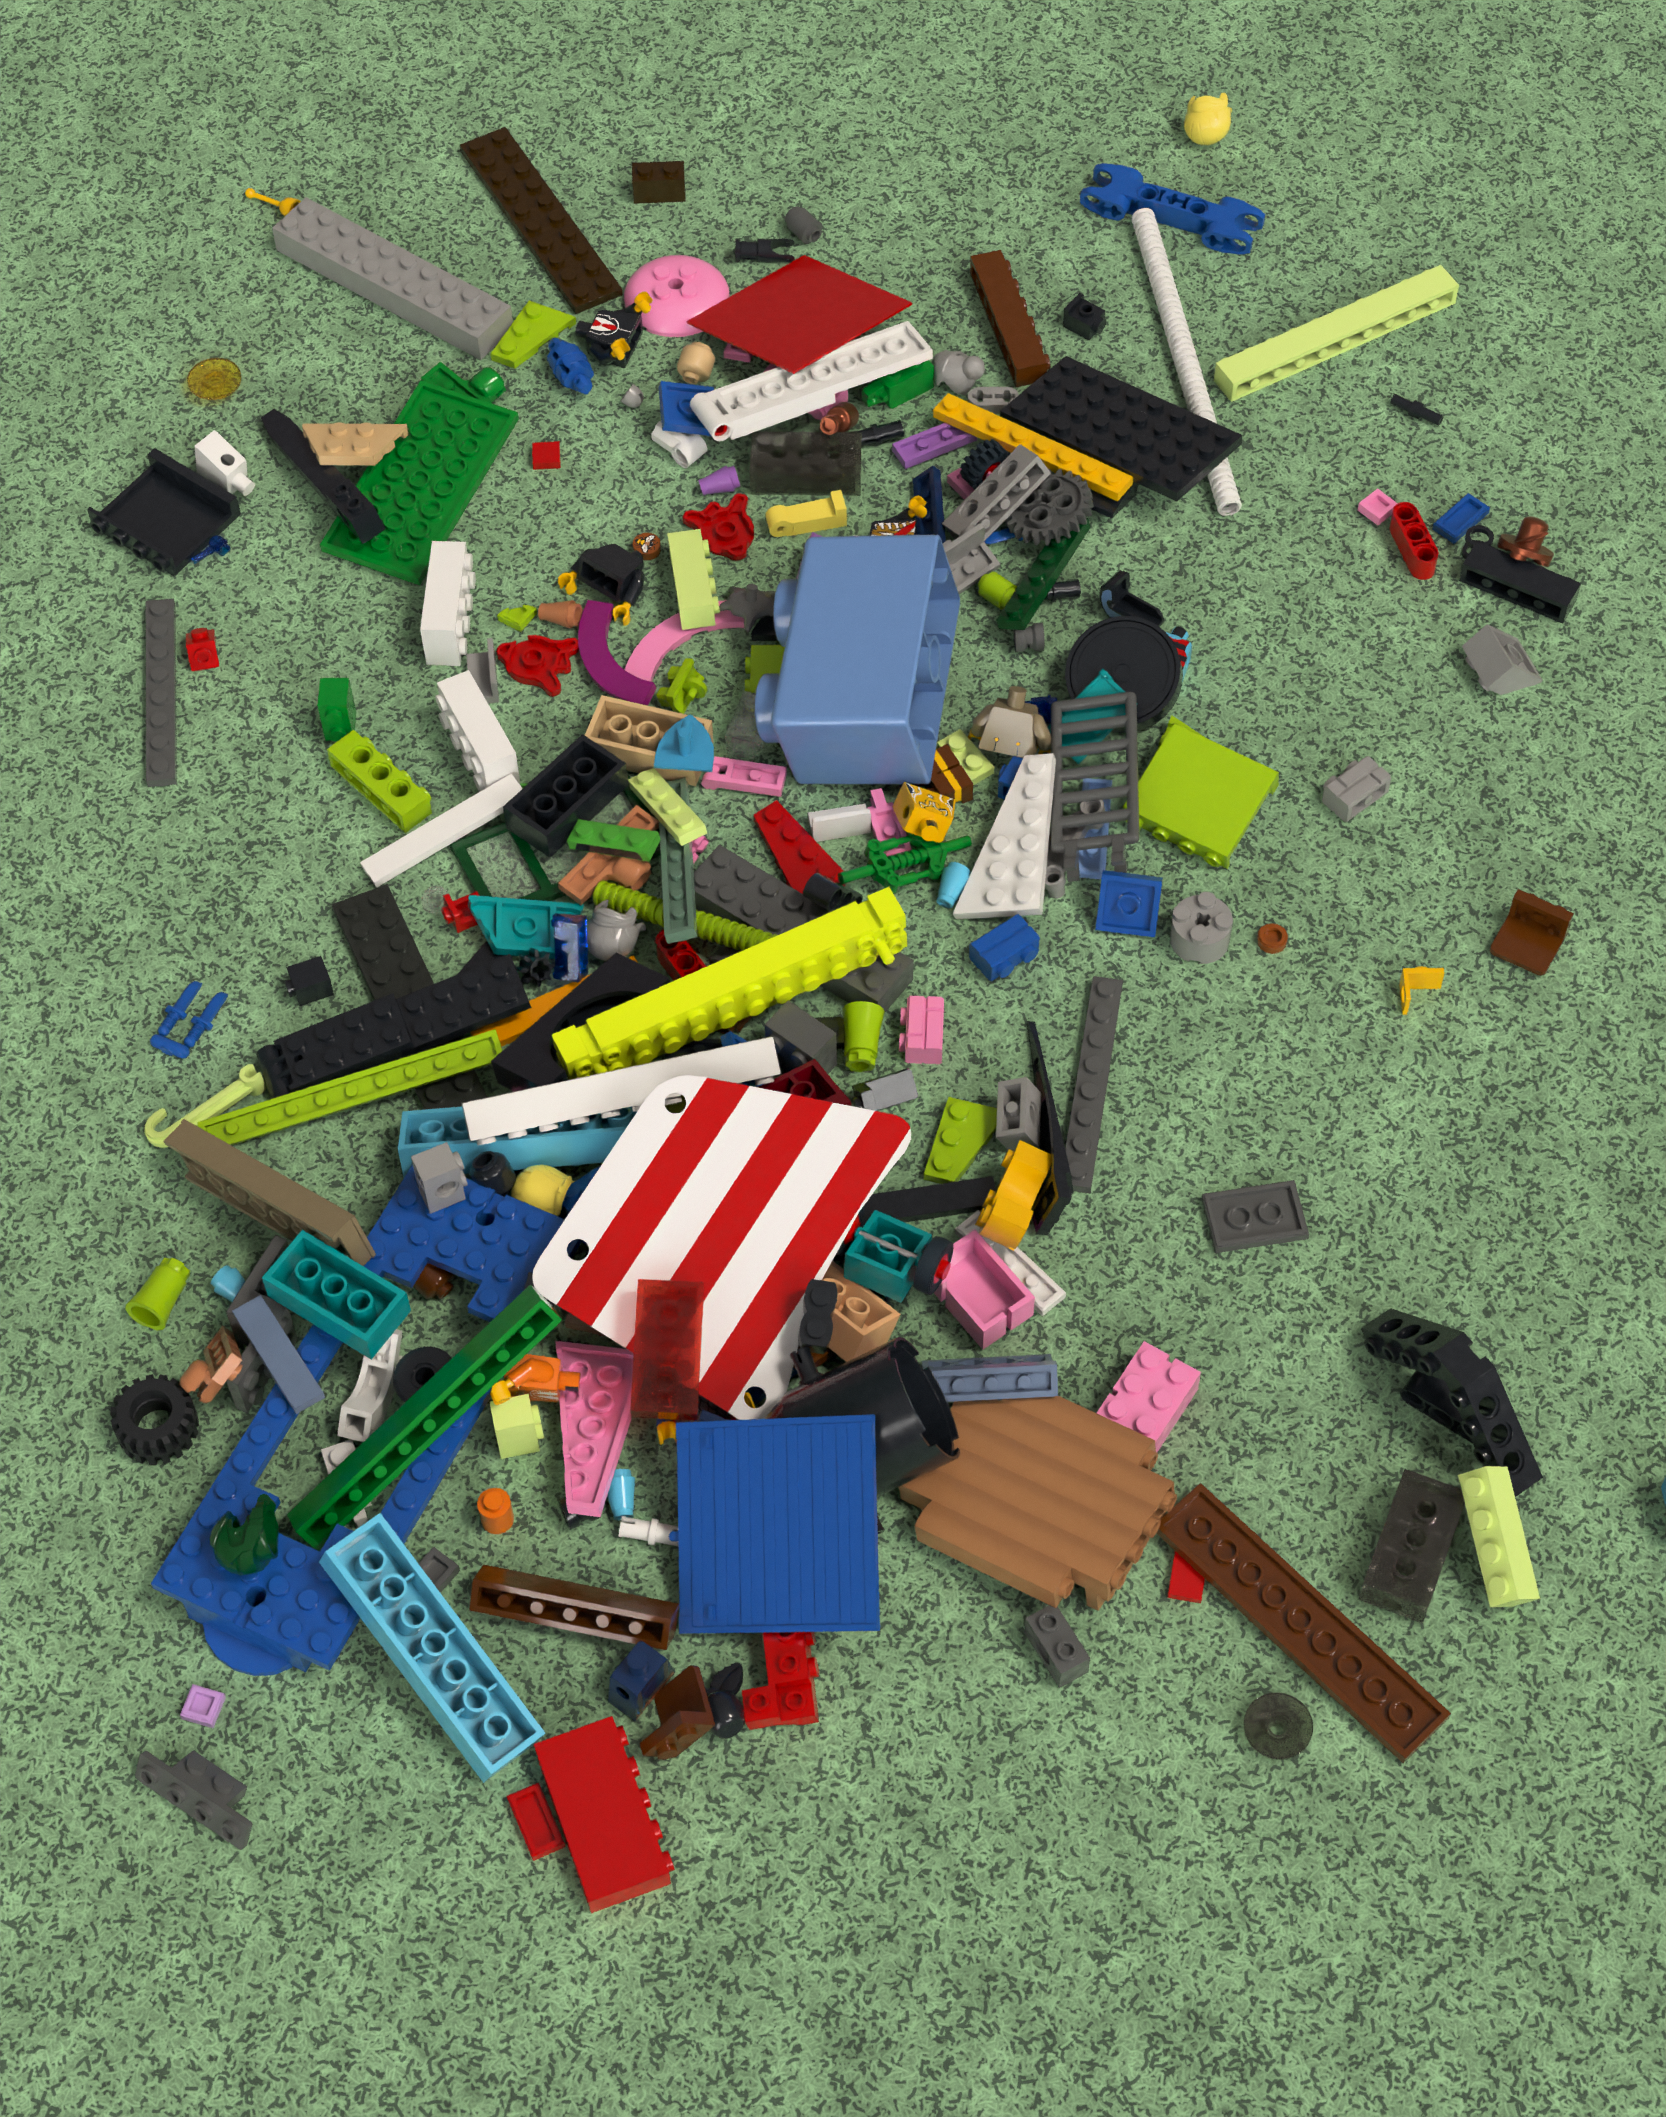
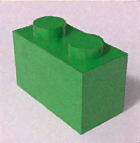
(336, 708)

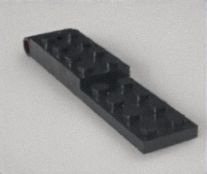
(393, 1027)

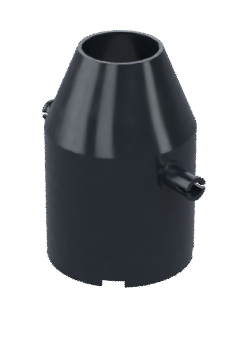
(908, 1404)

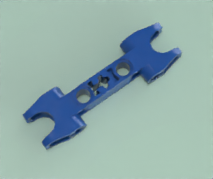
(1215, 222)

